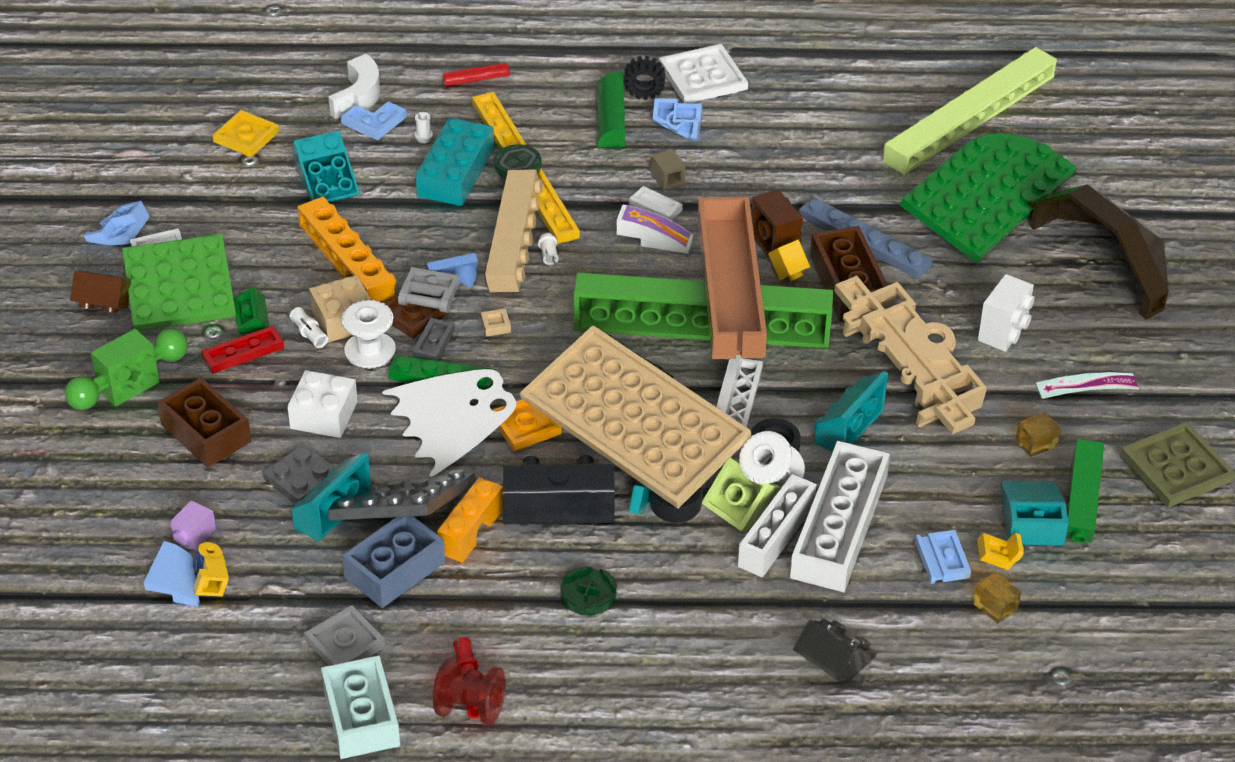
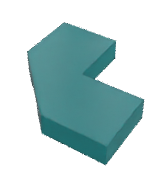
(639, 499)

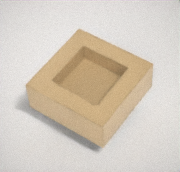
(495, 322)

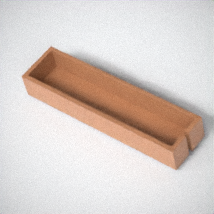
(731, 278)

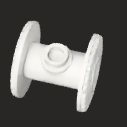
(370, 344)
(770, 459)

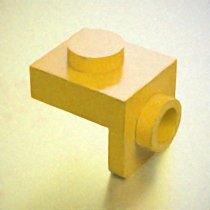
(1000, 552)

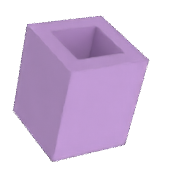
(193, 525)

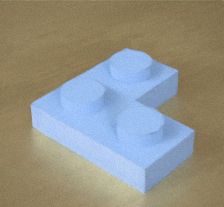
(374, 124)

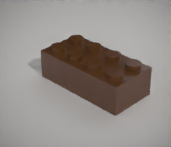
(843, 255)

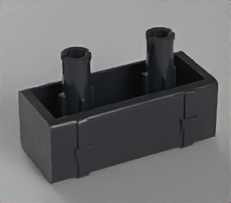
(558, 492)

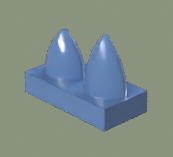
(460, 265)

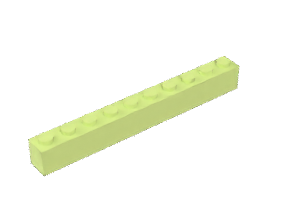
(969, 111)

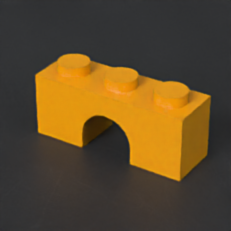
(479, 505)

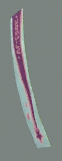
(1086, 382)

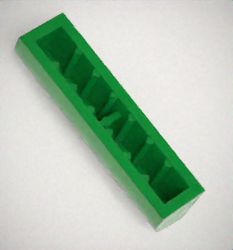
(610, 110)

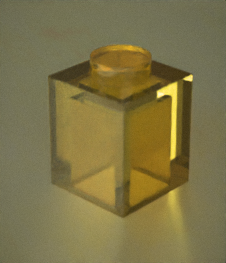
(1037, 434)
(996, 597)

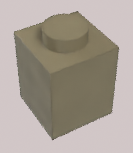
(668, 169)

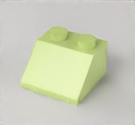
(737, 497)

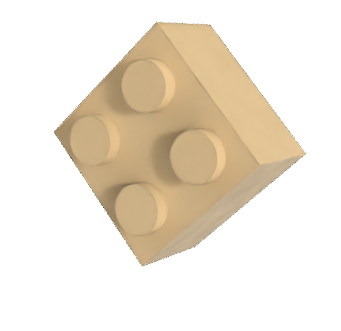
(330, 302)

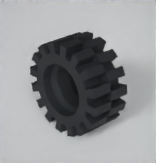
(646, 67)

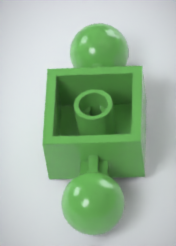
(125, 368)

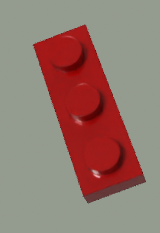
(242, 349)

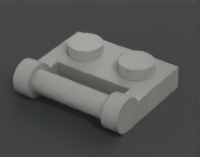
(432, 284)

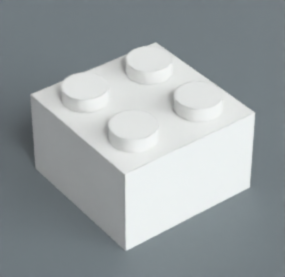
(1006, 313)
(322, 404)

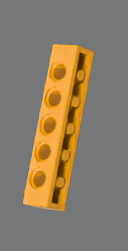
(345, 249)

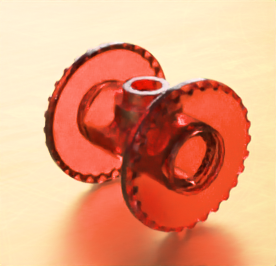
(484, 694)

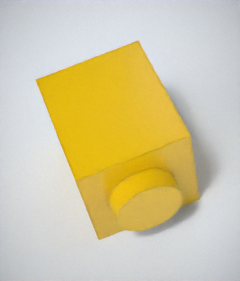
(789, 261)

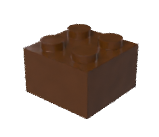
(775, 221)

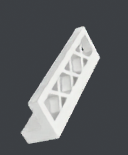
(730, 385)

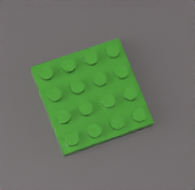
(178, 282)

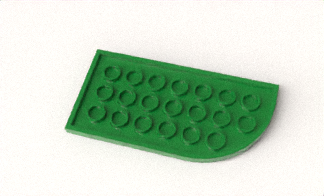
(987, 190)

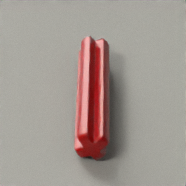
(476, 74)

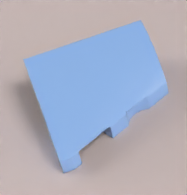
(678, 117)
(120, 225)
(173, 574)

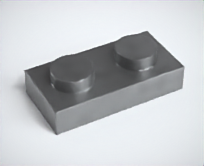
(434, 339)

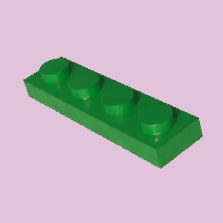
(416, 369)

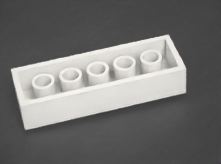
(840, 516)

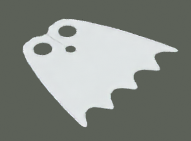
(444, 417)

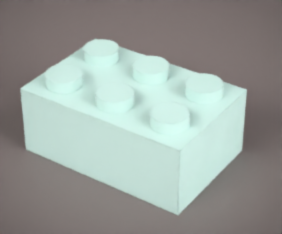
(360, 707)

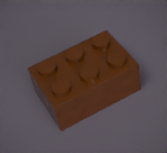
(204, 422)

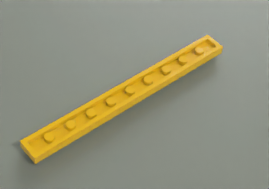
(505, 133)

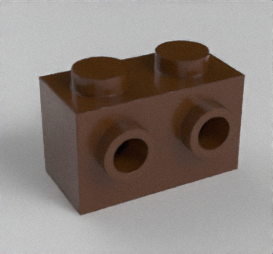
(100, 290)

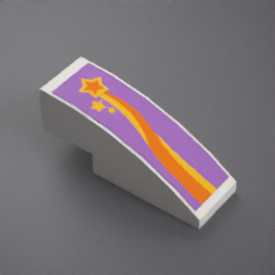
(653, 230)

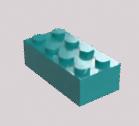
(455, 161)

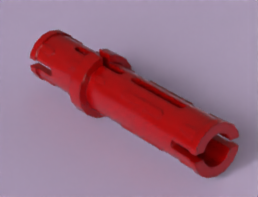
(467, 662)

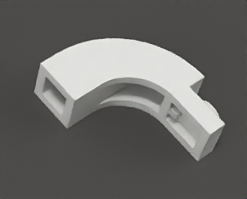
(365, 89)

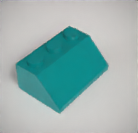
(853, 412)
(346, 480)

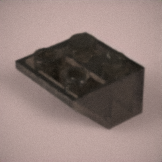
(834, 649)

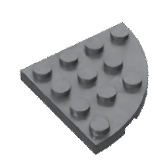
(404, 499)

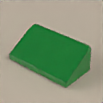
(251, 311)

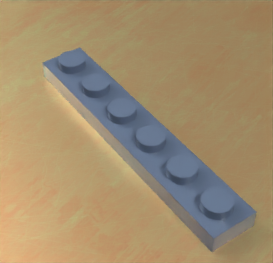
(881, 245)

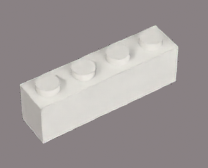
(776, 525)

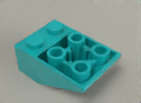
(325, 167)
(1035, 512)

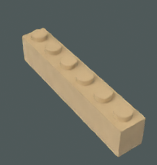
(513, 231)

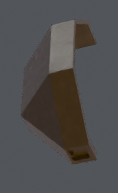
(1141, 246)

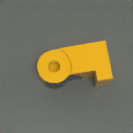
(211, 570)

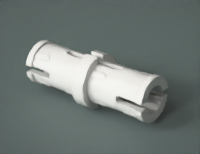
(315, 335)

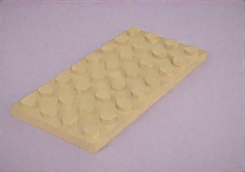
(636, 416)

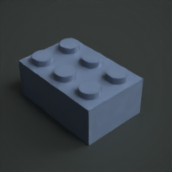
(393, 559)

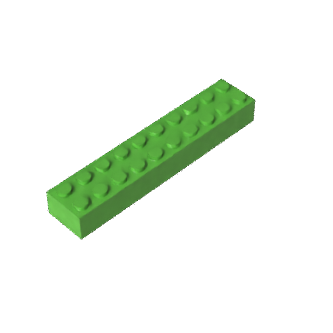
(680, 309)

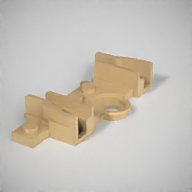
(907, 345)

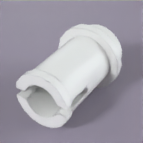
(423, 132)
(547, 244)

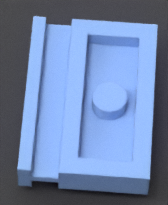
(943, 556)

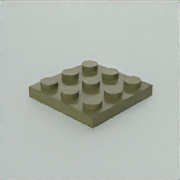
(1177, 464)

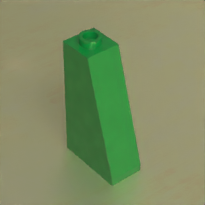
(1084, 490)

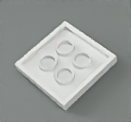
(703, 73)

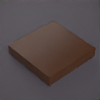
(412, 318)

